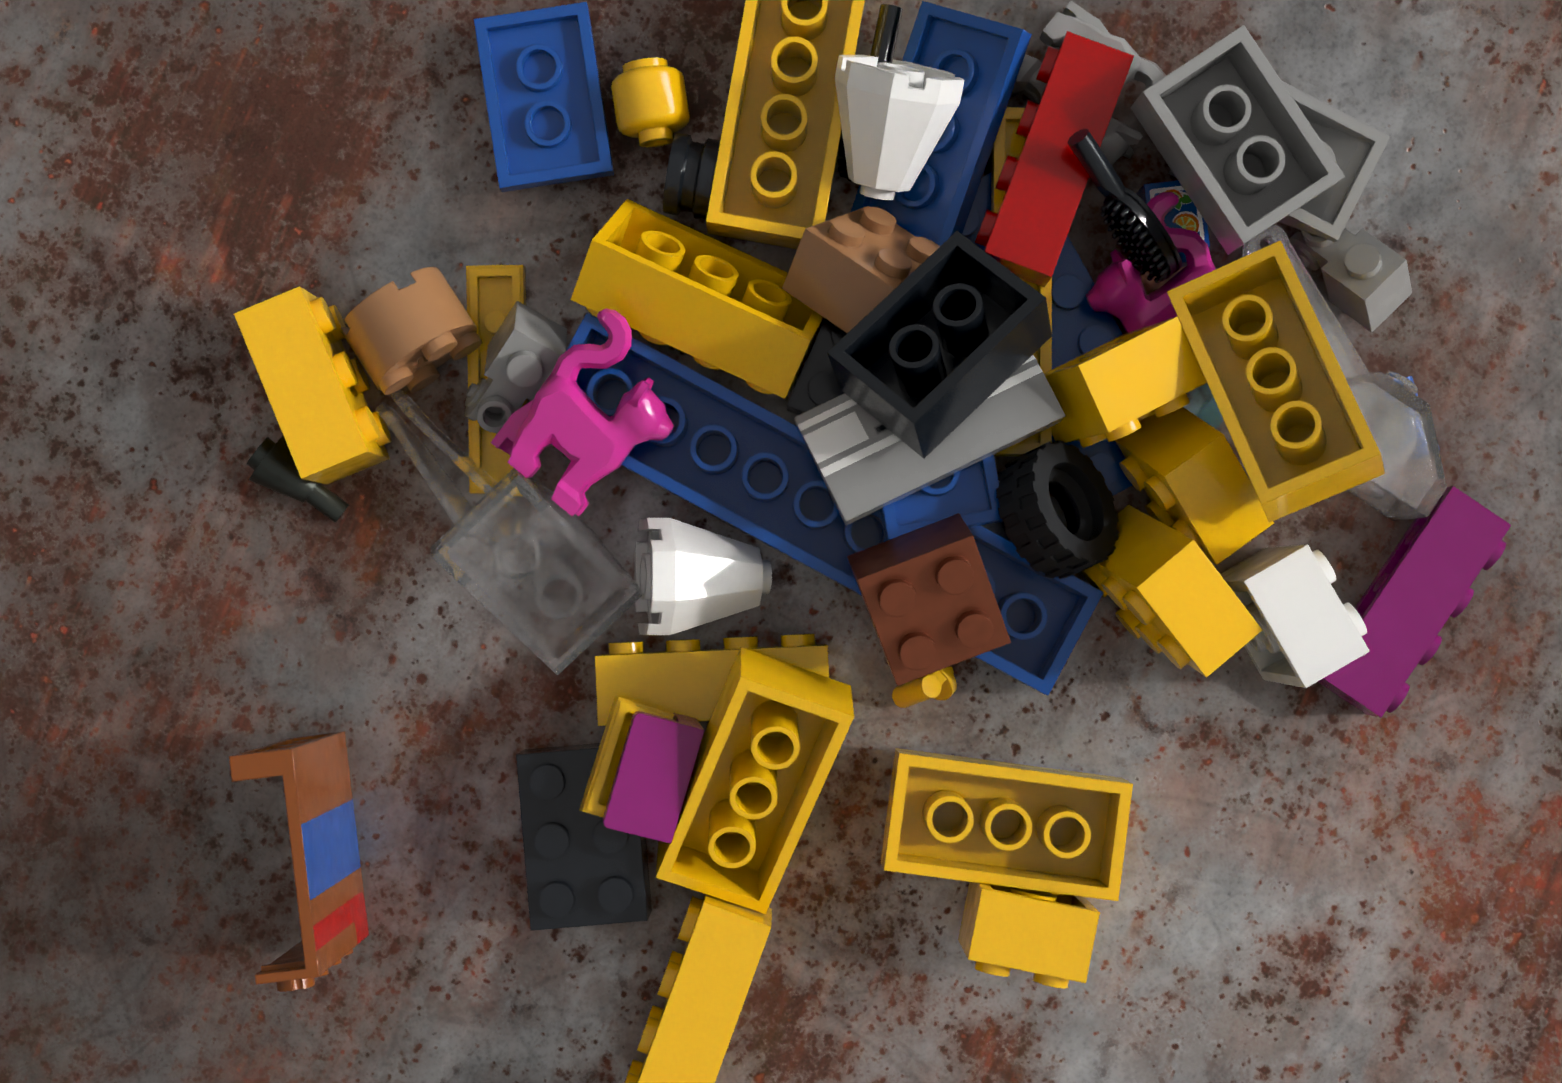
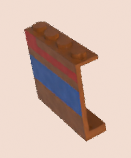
(322, 852)

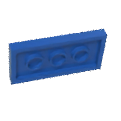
(989, 61)

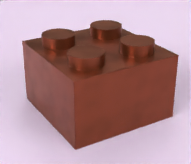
(929, 599)

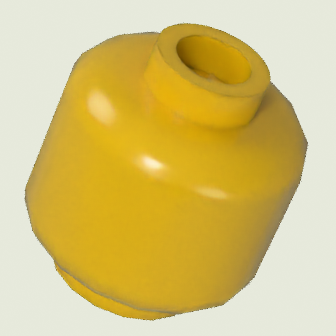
(650, 101)

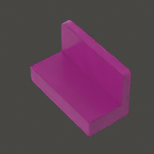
(653, 775)

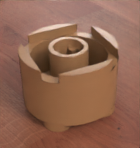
(410, 332)

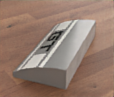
(872, 467)

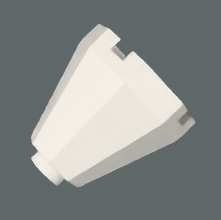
(891, 119)
(694, 576)

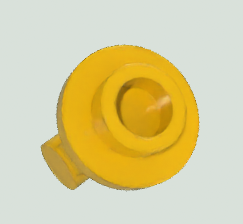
(937, 685)

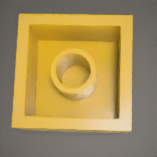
(1124, 383)
(1193, 482)
(1028, 933)

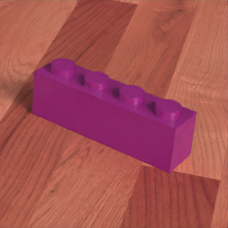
(1415, 596)

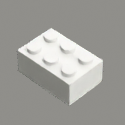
(1300, 615)

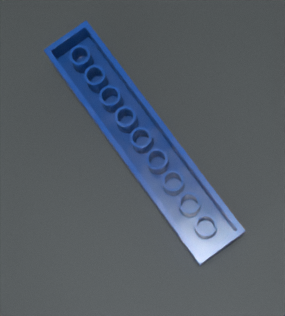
(764, 482)

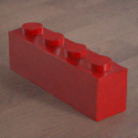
(1047, 177)

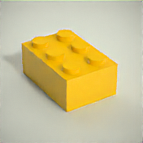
(314, 385)
(1172, 594)

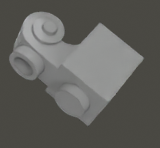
(1358, 272)
(516, 366)

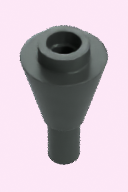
(278, 472)

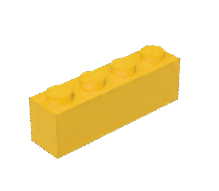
(685, 676)

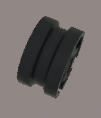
(690, 176)

